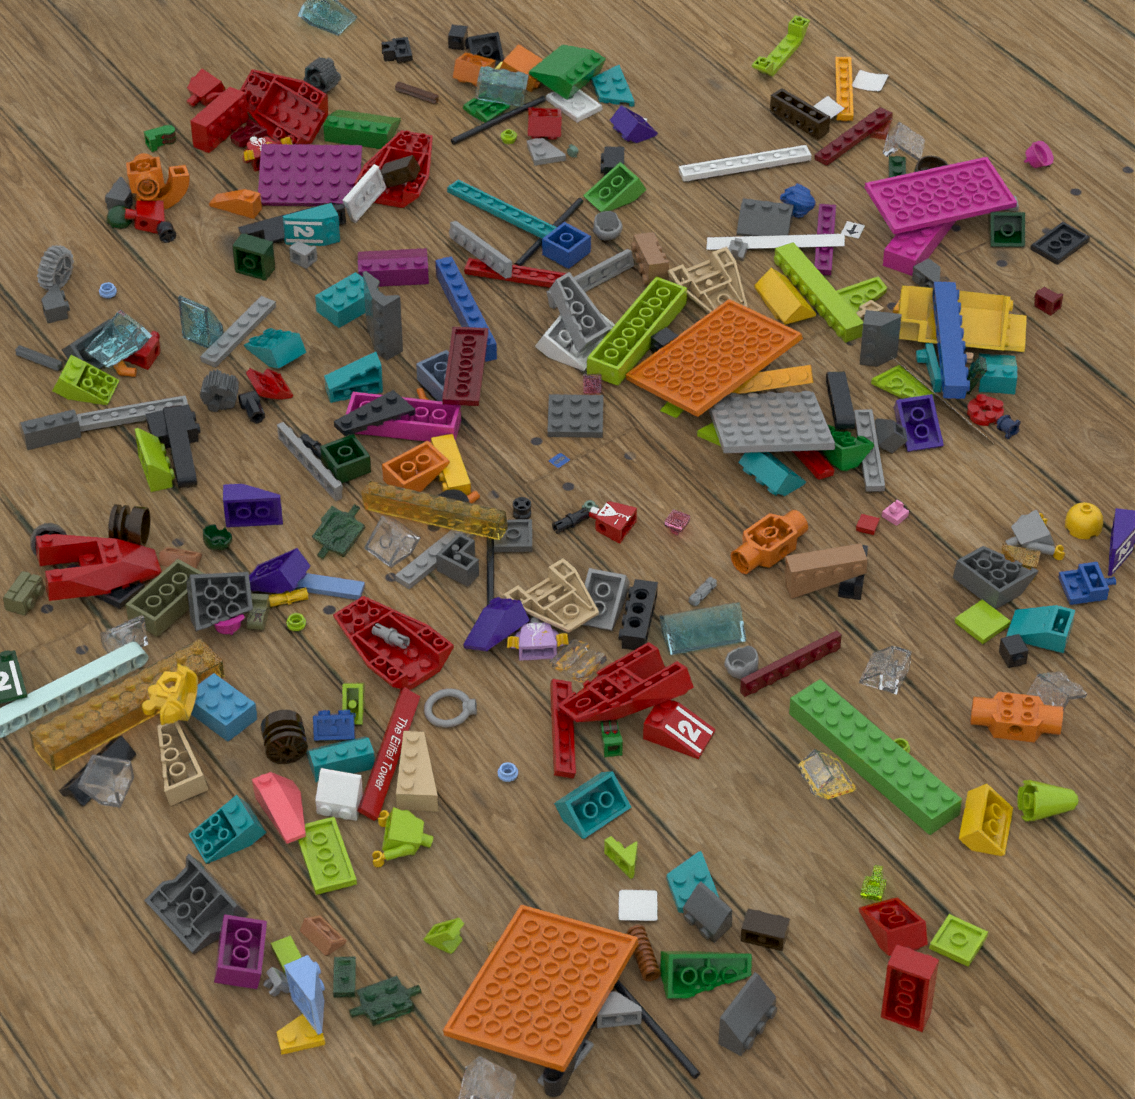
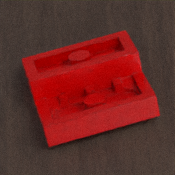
(269, 384)

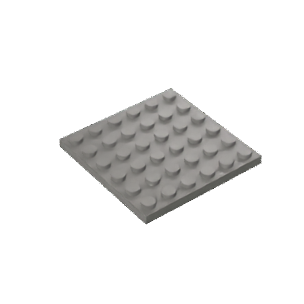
(771, 423)

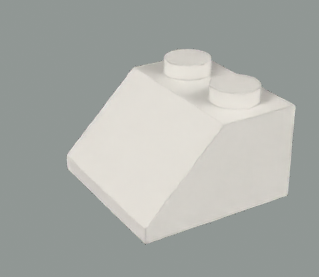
(339, 794)

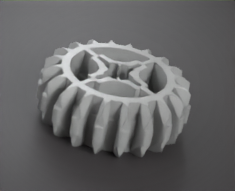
(55, 267)

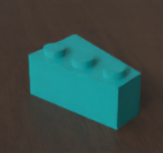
(359, 376)

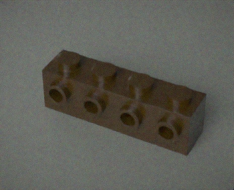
(800, 113)

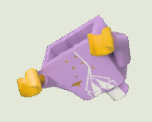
(537, 640)

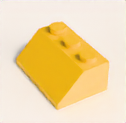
(986, 821)

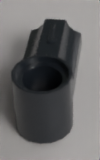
(251, 404)

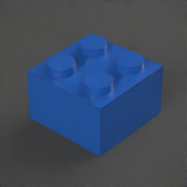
(566, 245)

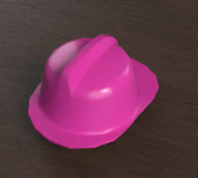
(1039, 155)
(229, 626)

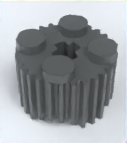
(322, 74)
(219, 391)

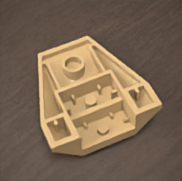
(712, 280)
(558, 599)

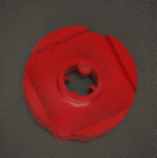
(982, 402)

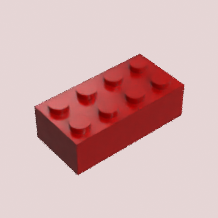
(219, 119)
(909, 988)

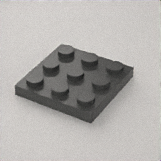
(575, 416)

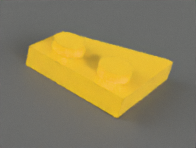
(298, 1036)

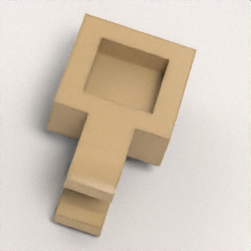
(870, 305)

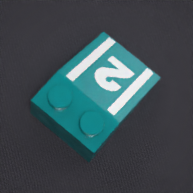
(312, 226)

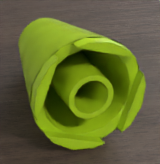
(1044, 800)

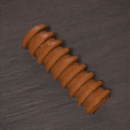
(644, 954)

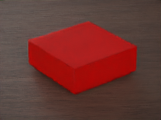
(867, 524)

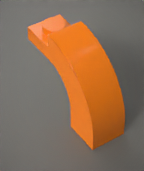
(174, 187)

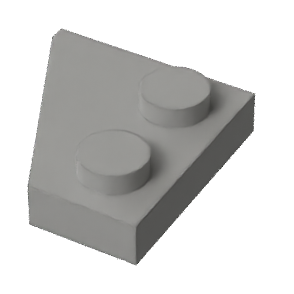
(543, 152)

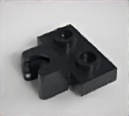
(397, 48)

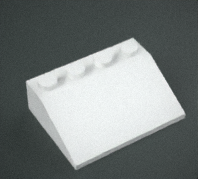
(560, 347)

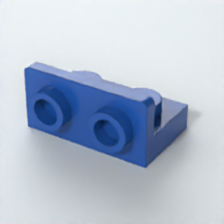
(334, 726)

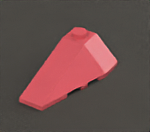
(282, 804)

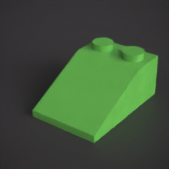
(615, 189)

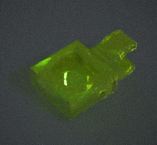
(874, 886)

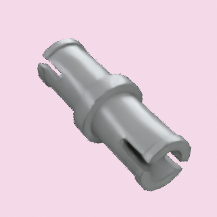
(390, 636)

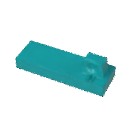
(929, 357)

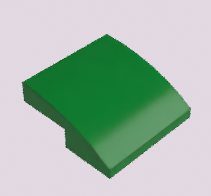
(484, 109)

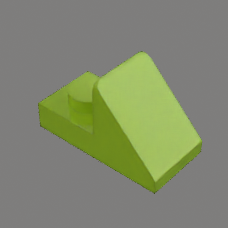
(623, 858)
(445, 935)

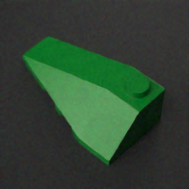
(848, 449)
(694, 972)

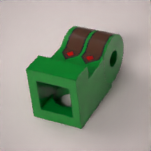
(159, 137)
(611, 737)

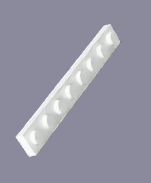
(744, 163)

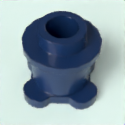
(1008, 426)

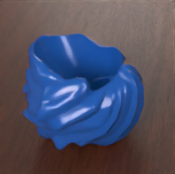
(800, 198)

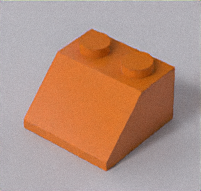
(468, 67)

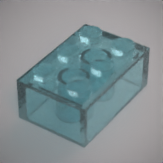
(501, 86)

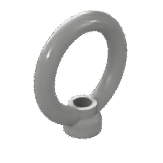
(469, 708)

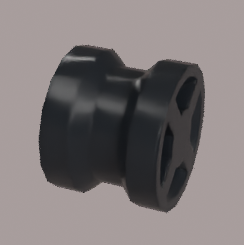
(166, 231)
(522, 508)

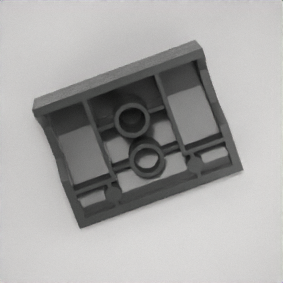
(382, 319)
(194, 905)

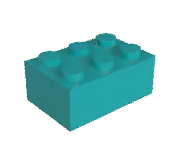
(342, 300)

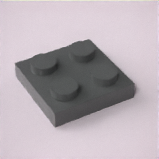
(516, 538)

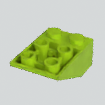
(85, 383)

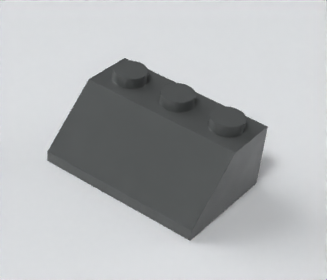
(764, 218)
(879, 337)
(78, 347)
(50, 429)
(747, 1015)

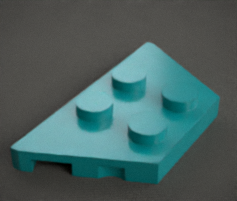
(612, 87)
(686, 877)

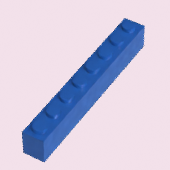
(462, 301)
(949, 340)

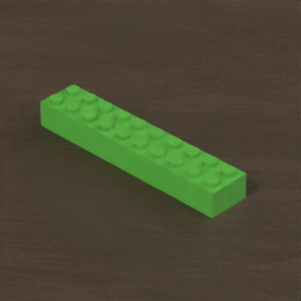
(875, 757)

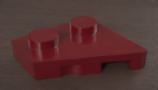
(242, 135)

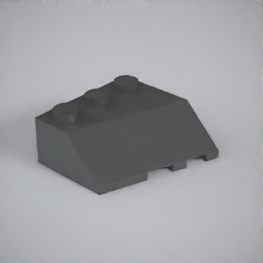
(992, 576)
(217, 597)

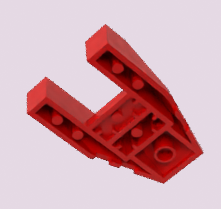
(102, 563)
(628, 687)

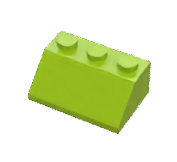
(154, 461)

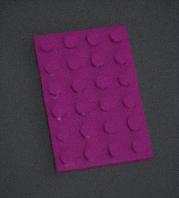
(307, 173)

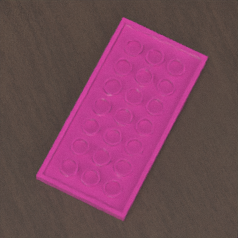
(940, 195)

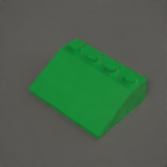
(568, 69)
(360, 128)

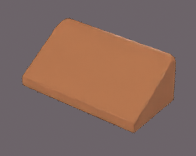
(170, 555)
(322, 934)

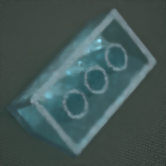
(703, 628)

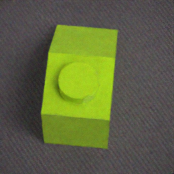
(354, 700)

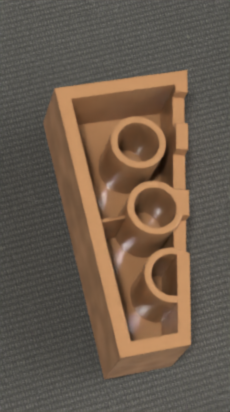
(650, 257)
(823, 568)

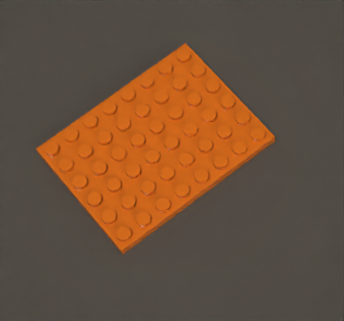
(713, 357)
(541, 987)

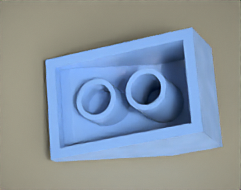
(307, 990)

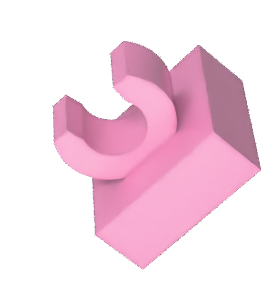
(895, 513)

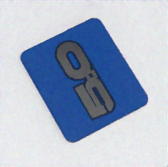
(559, 460)

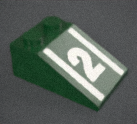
(11, 679)

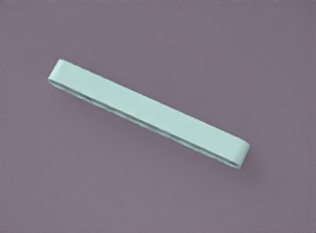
(71, 687)

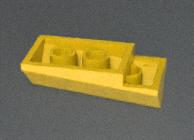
(783, 298)

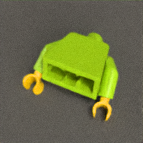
(401, 835)

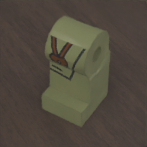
(258, 616)

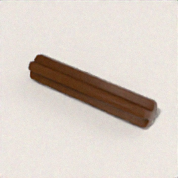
(417, 92)

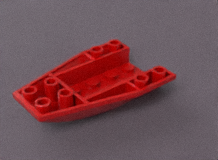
(285, 106)
(400, 146)
(395, 665)

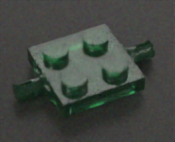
(338, 532)
(384, 1000)

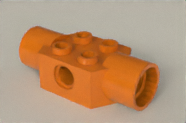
(145, 176)
(769, 541)
(1016, 716)

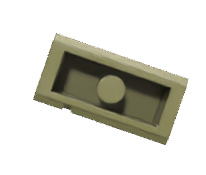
(24, 593)

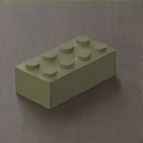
(163, 598)

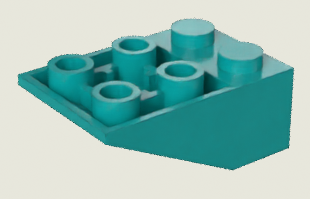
(276, 347)
(1043, 626)
(227, 830)

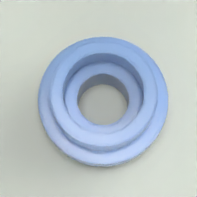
(107, 290)
(507, 772)

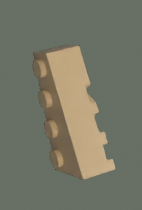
(180, 768)
(415, 778)

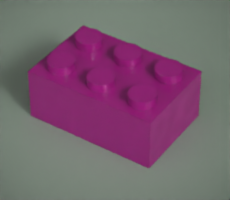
(240, 951)

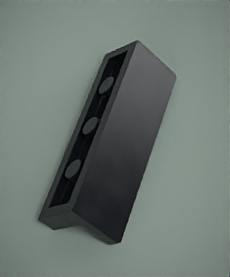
(115, 748)

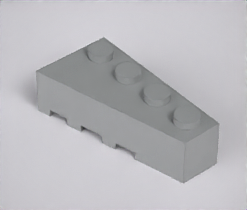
(578, 312)

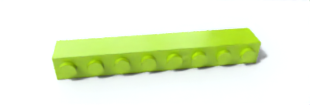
(819, 292)

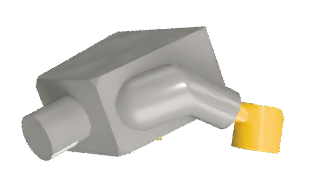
(1033, 534)

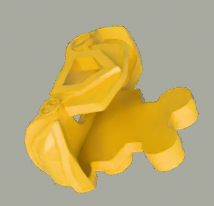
(173, 702)

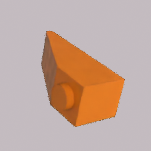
(240, 202)

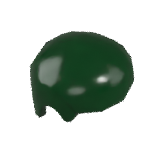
(116, 217)
(216, 539)

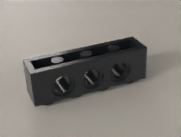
(639, 614)

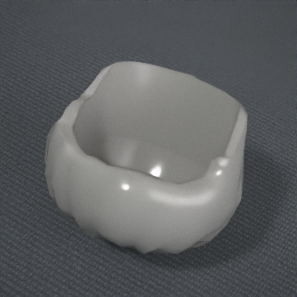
(607, 225)
(742, 662)

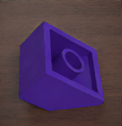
(632, 125)

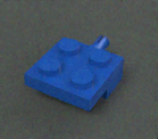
(1085, 584)

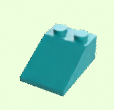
(1000, 374)

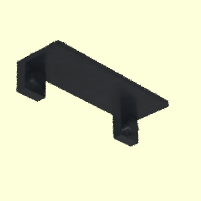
(273, 229)

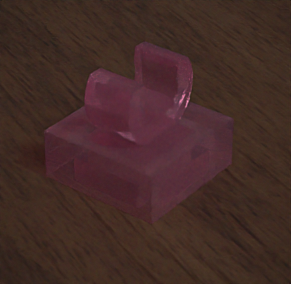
(592, 383)
(677, 521)

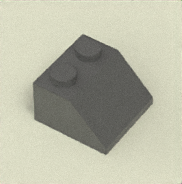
(707, 913)

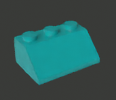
(771, 472)
(345, 756)
(593, 804)

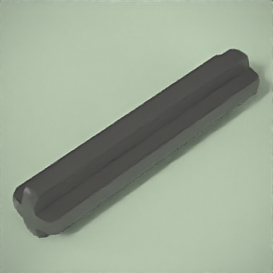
(39, 358)

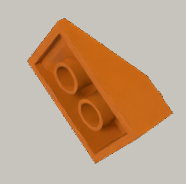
(415, 467)

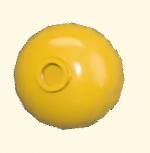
(1084, 520)

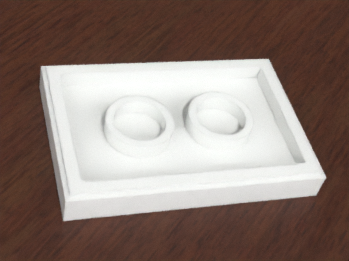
(576, 107)
(364, 193)

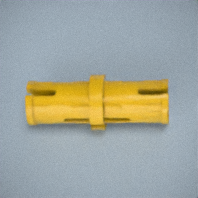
(288, 597)

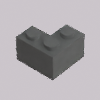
(458, 560)

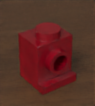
(1048, 301)

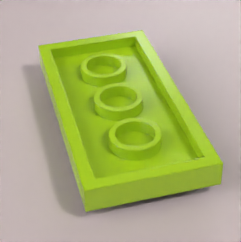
(326, 856)

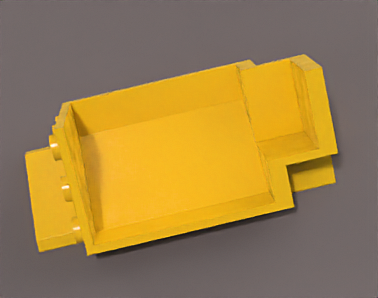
(983, 318)

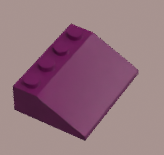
(395, 266)

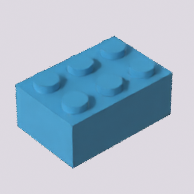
(223, 708)

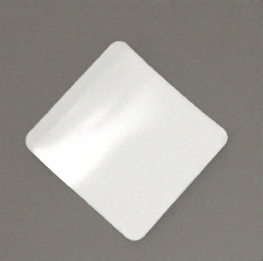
(869, 81)
(829, 107)
(638, 905)

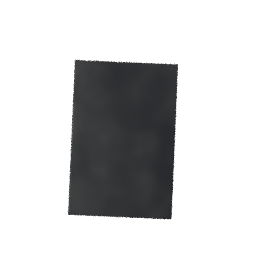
(1060, 243)

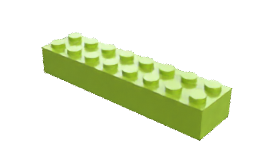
(632, 333)

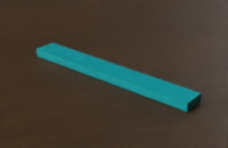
(500, 209)

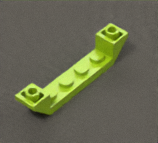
(796, 31)

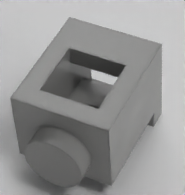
(303, 254)

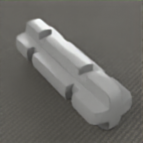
(703, 590)

